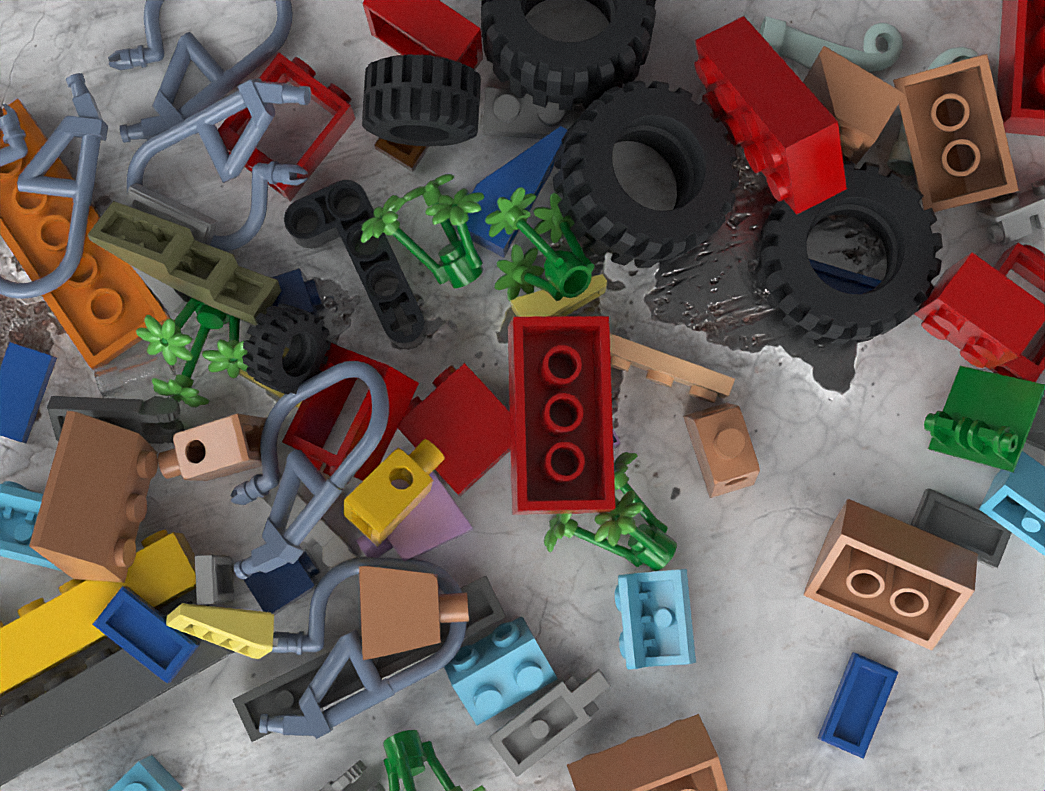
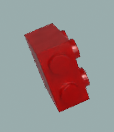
(463, 424)

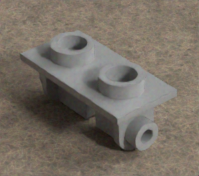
(1012, 212)

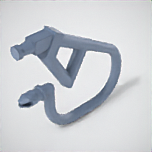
(189, 49)
(259, 99)
(92, 130)
(282, 543)
(320, 722)

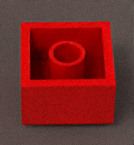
(981, 313)

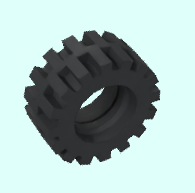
(270, 339)

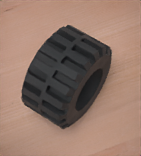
(421, 100)

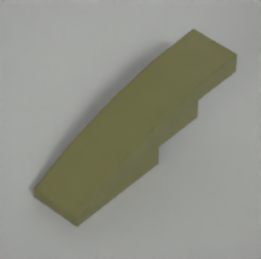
(187, 265)

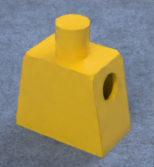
(379, 506)

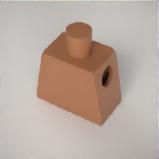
(723, 448)
(214, 449)
(404, 610)

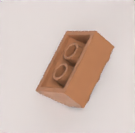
(956, 134)
(94, 499)
(892, 575)
(663, 760)

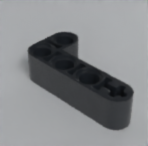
(369, 267)

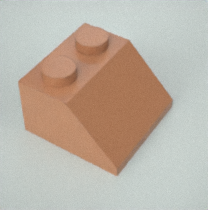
(855, 100)

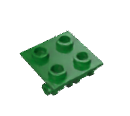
(985, 418)

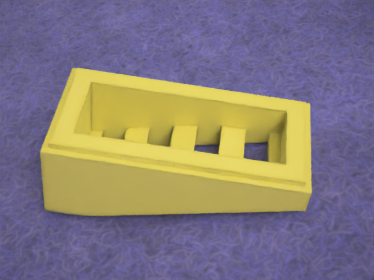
(543, 304)
(234, 629)

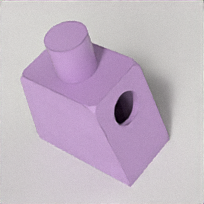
(425, 528)

